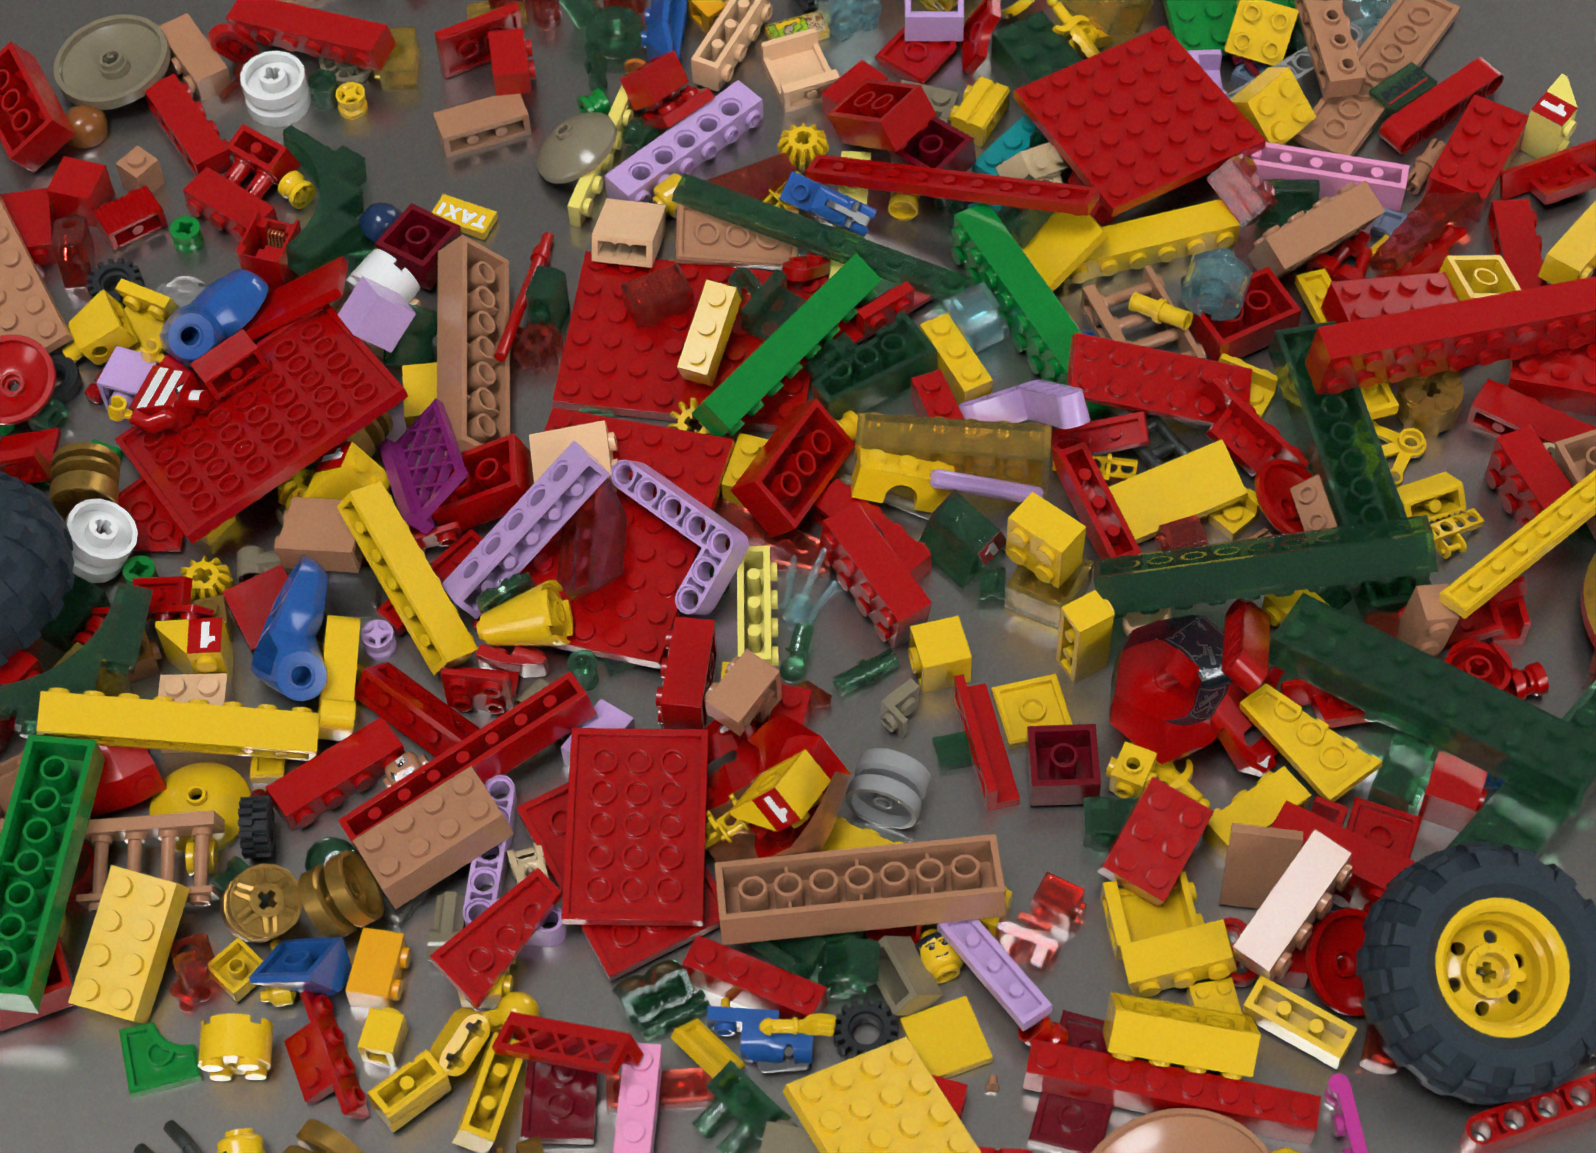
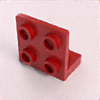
(29, 454)
(480, 689)

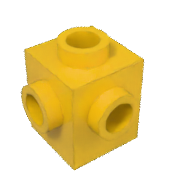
(1131, 770)

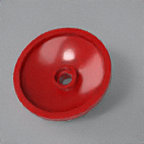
(31, 366)
(1274, 494)
(1332, 940)

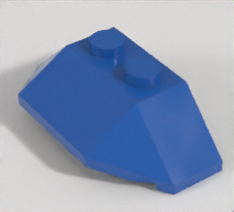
(666, 28)

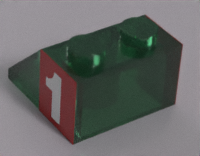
(961, 539)

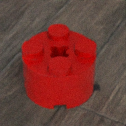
(1483, 661)

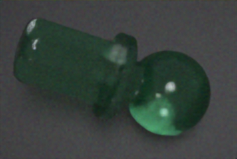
(793, 668)

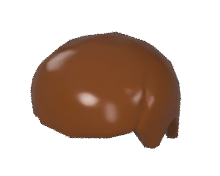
(89, 126)

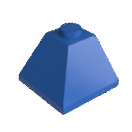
(305, 964)

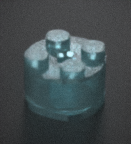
(849, 16)
(1216, 284)
(977, 316)

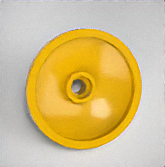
(220, 791)

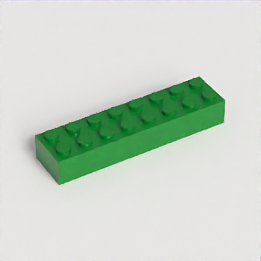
(1031, 309)
(40, 859)

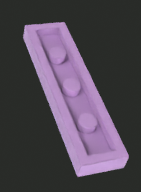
(997, 971)

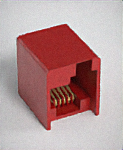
(264, 249)

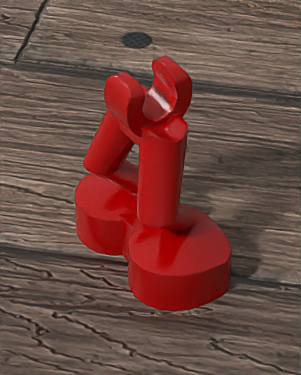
(1358, 248)

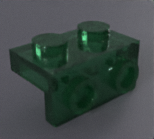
(1292, 197)

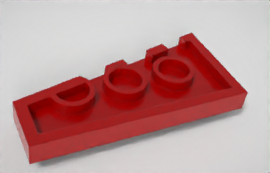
(492, 941)

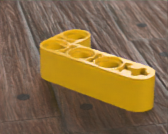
(337, 697)

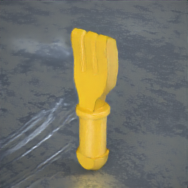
(813, 1024)

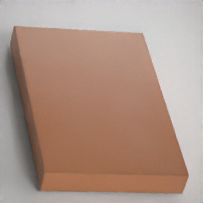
(1256, 863)

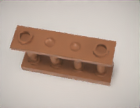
(1106, 326)
(167, 830)

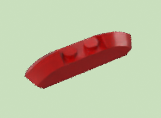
(1092, 499)

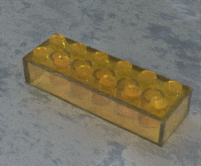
(972, 446)

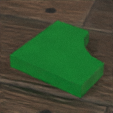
(156, 1063)

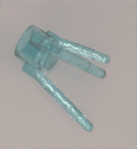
(1372, 10)
(799, 607)

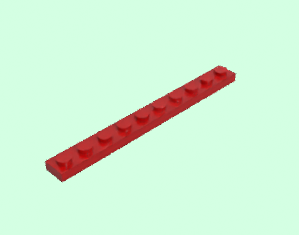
(953, 185)

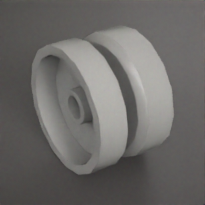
(888, 788)

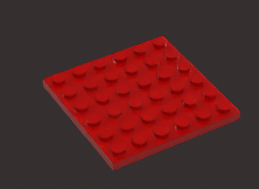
(1138, 120)

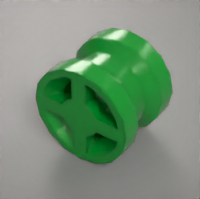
(594, 102)
(184, 242)
(139, 565)

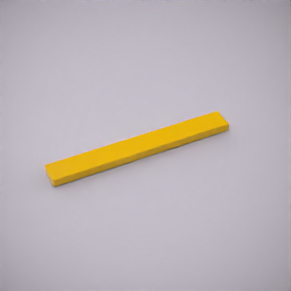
(1522, 549)

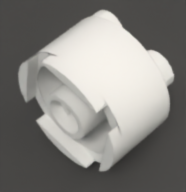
(381, 269)

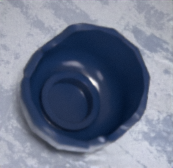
(378, 219)

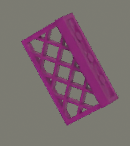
(407, 478)

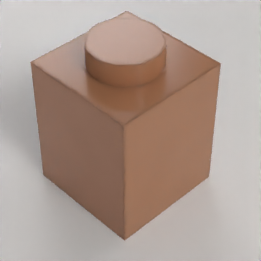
(140, 169)

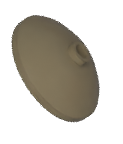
(576, 147)

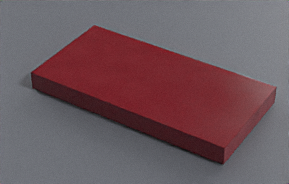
(1066, 1122)

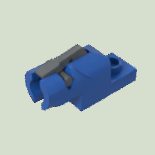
(827, 204)
(769, 1052)

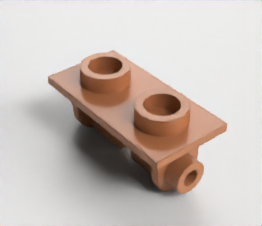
(1313, 505)

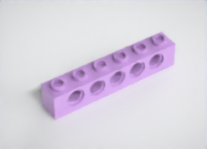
(686, 144)
(526, 526)

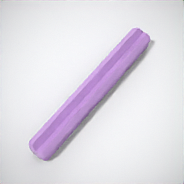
(982, 486)

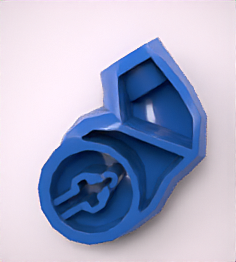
(288, 648)

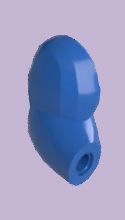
(213, 316)

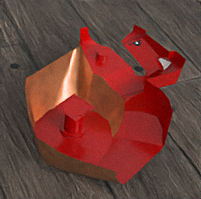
(756, 753)

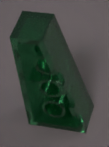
(877, 369)

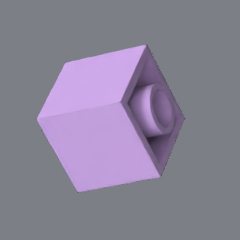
(376, 314)
(123, 375)

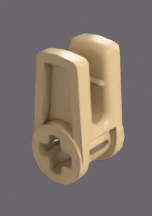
(526, 861)

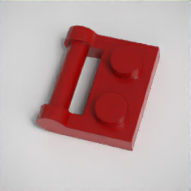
(678, 107)

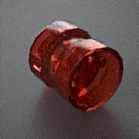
(546, 14)

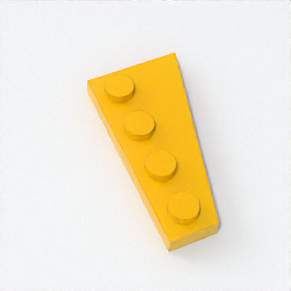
(1314, 750)

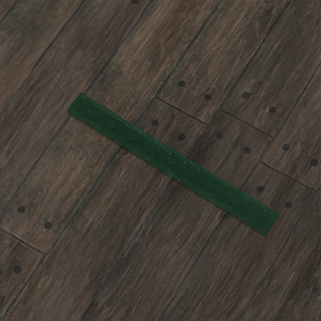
(816, 237)

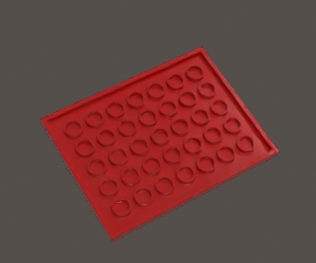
(635, 369)
(238, 449)
(633, 611)

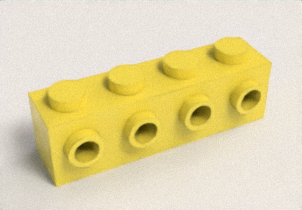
(755, 604)

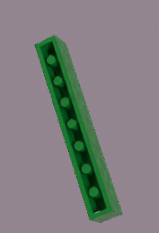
(786, 347)

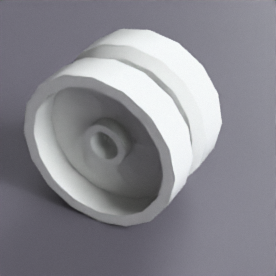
(275, 88)
(101, 539)

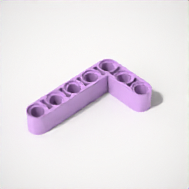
(1034, 400)
(689, 524)
(494, 871)

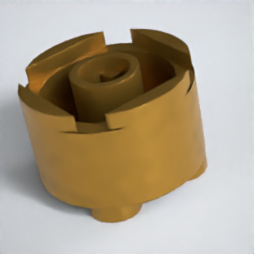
(1430, 402)

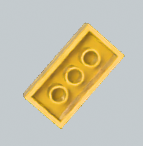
(129, 945)
(1181, 1035)

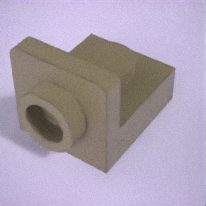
(898, 705)

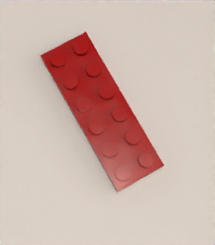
(1150, 379)

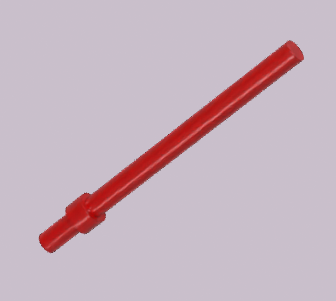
(539, 257)

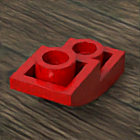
(528, 662)

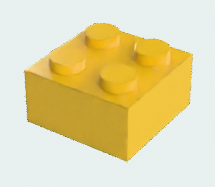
(233, 967)
(1215, 995)

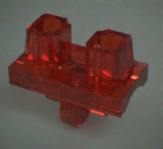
(1042, 946)

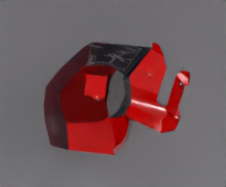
(1177, 698)

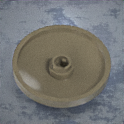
(112, 61)

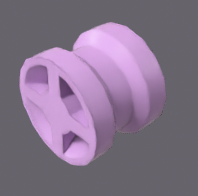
(371, 636)

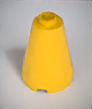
(529, 619)

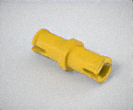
(1160, 311)

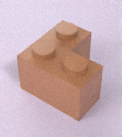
(744, 693)

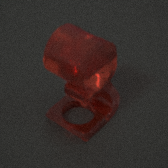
(193, 964)

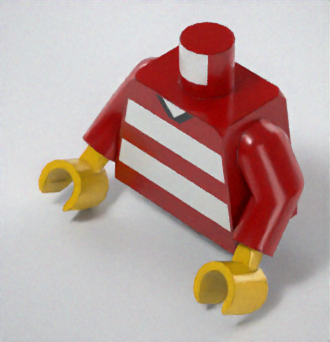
(165, 397)

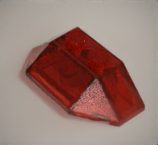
(593, 543)

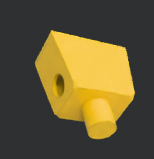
(99, 330)

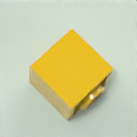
(939, 653)

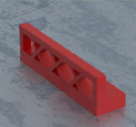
(411, 714)
(986, 745)
(565, 1038)

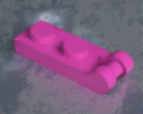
(1346, 1118)

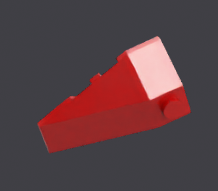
(125, 779)

